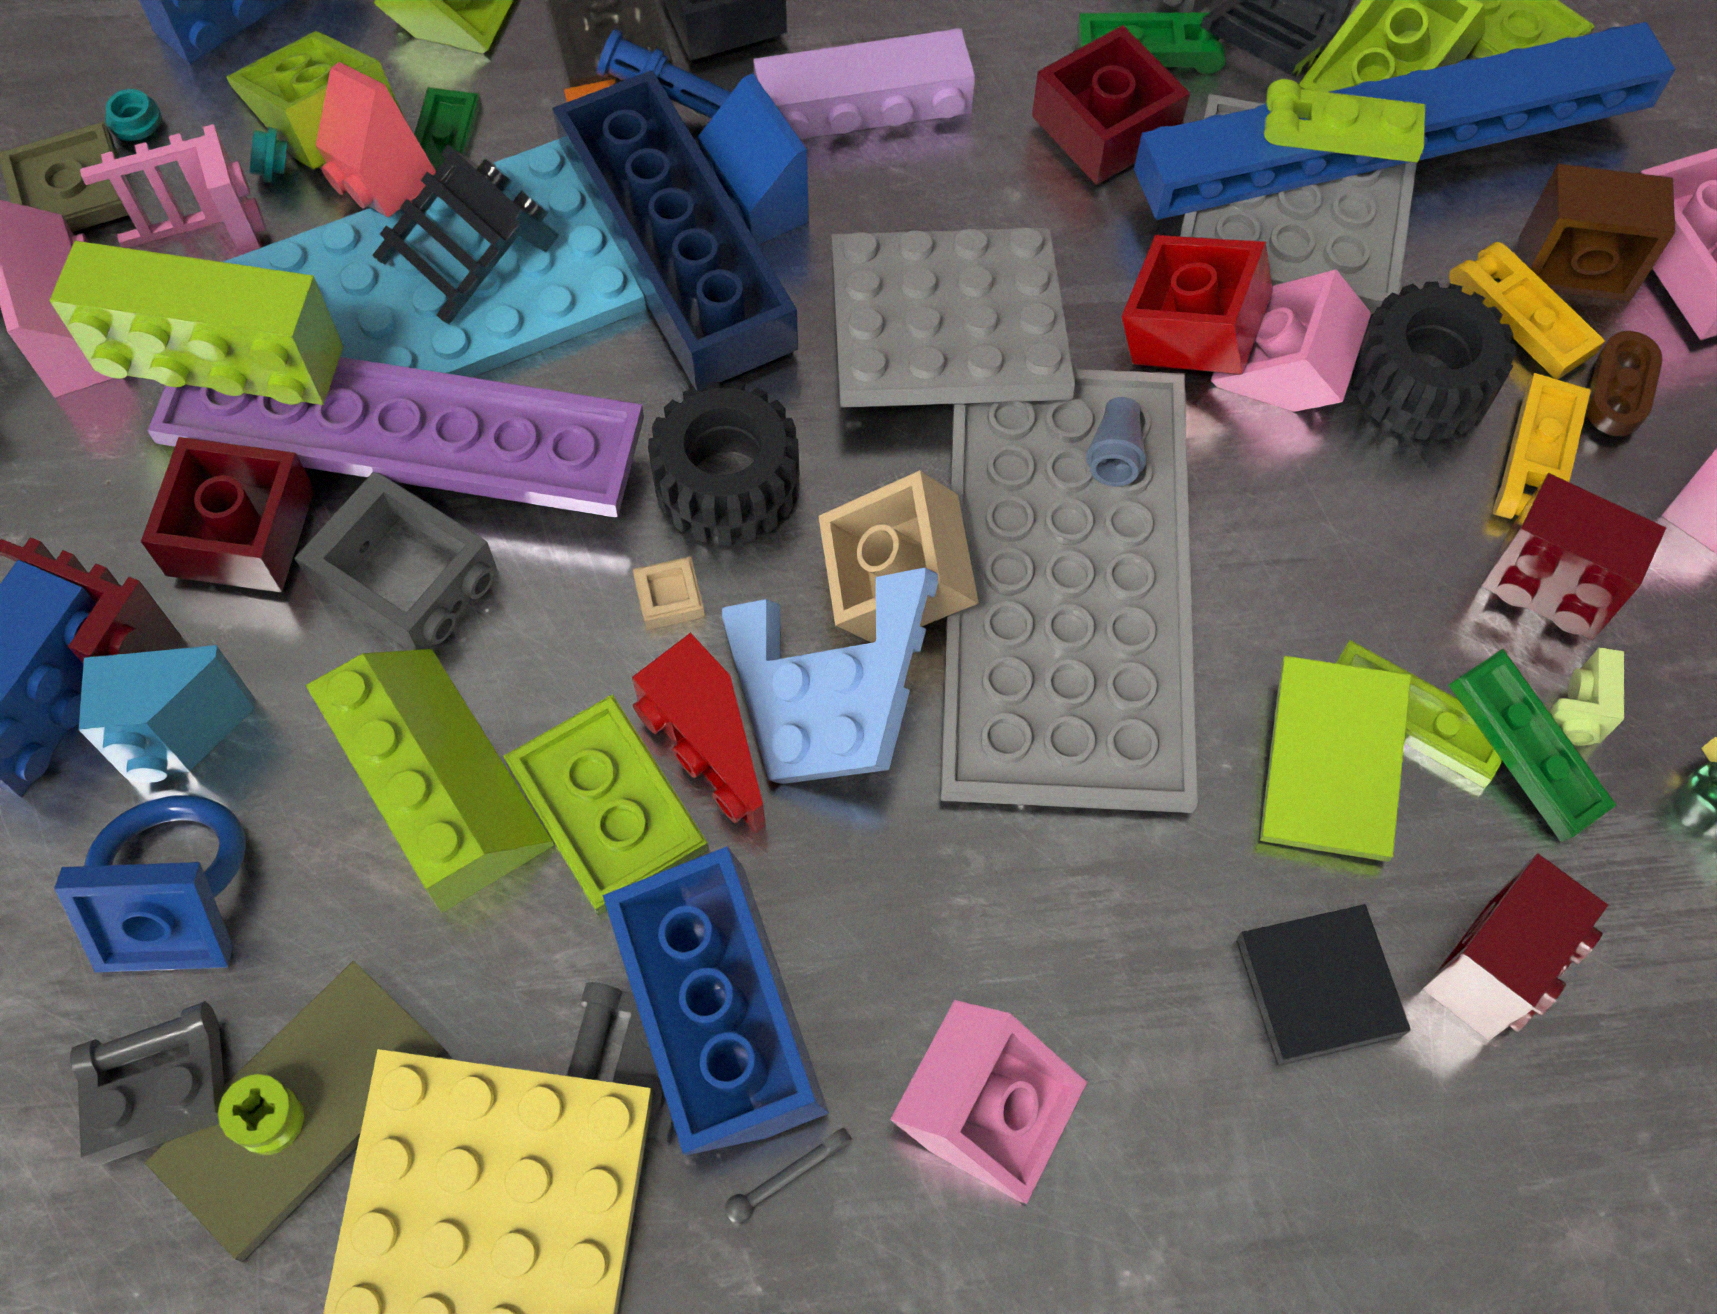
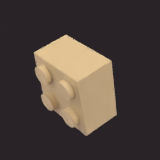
(892, 532)

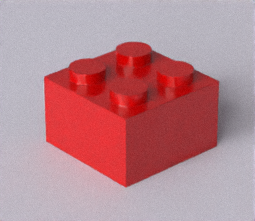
(1198, 303)

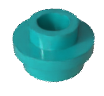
(132, 115)
(267, 154)

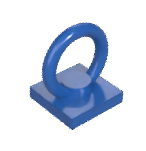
(153, 912)

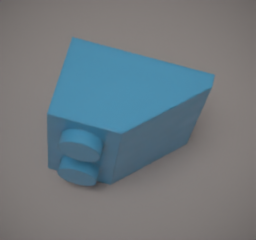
(161, 708)

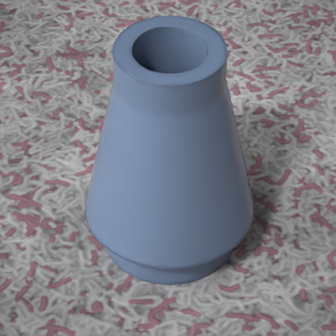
(1118, 446)

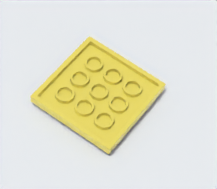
(489, 1191)

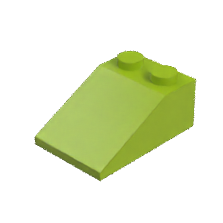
(1395, 39)
(291, 87)

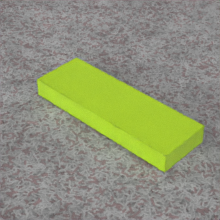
(1436, 722)

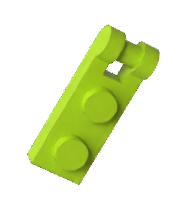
(1344, 123)

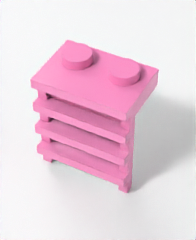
(214, 180)

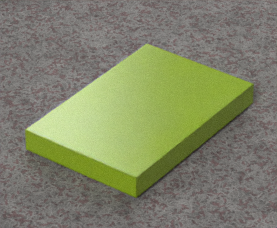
(1336, 758)
(605, 801)

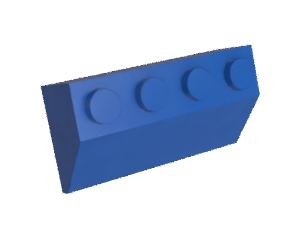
(714, 1004)

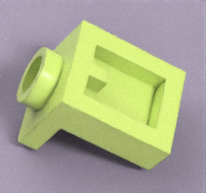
(1593, 699)

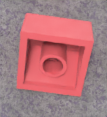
(368, 143)

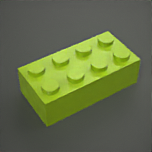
(199, 322)

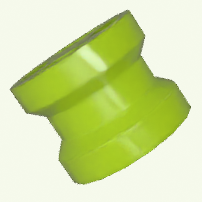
(275, 1122)

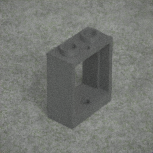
(358, 529)

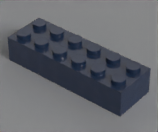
(677, 230)

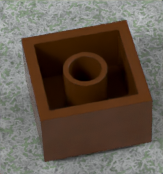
(1598, 230)

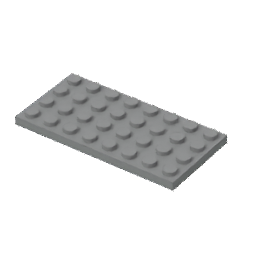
(1082, 637)

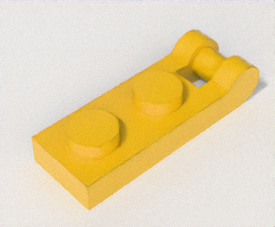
(1531, 308)
(1543, 440)

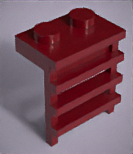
(123, 617)

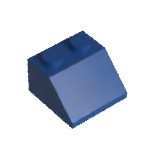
(758, 161)

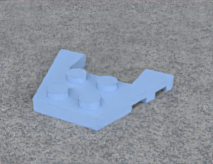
(836, 706)

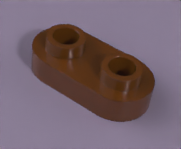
(1624, 389)

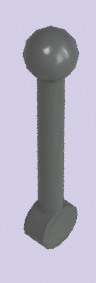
(739, 1206)

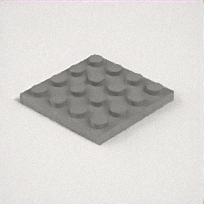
(1321, 227)
(949, 318)

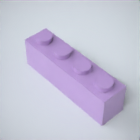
(870, 83)

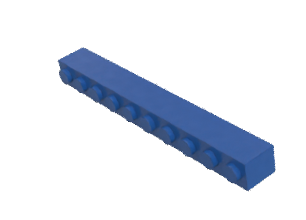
(1465, 108)

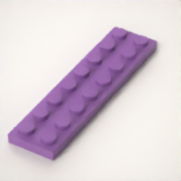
(431, 433)

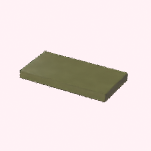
(329, 1064)

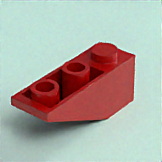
(698, 709)

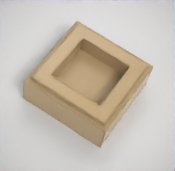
(668, 593)

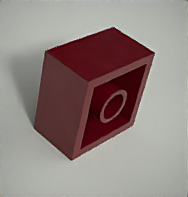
(1104, 100)
(228, 514)
(1573, 557)
(1518, 950)

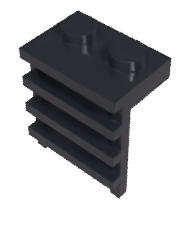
(1279, 31)
(486, 204)

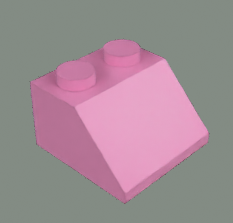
(1303, 345)
(990, 1099)

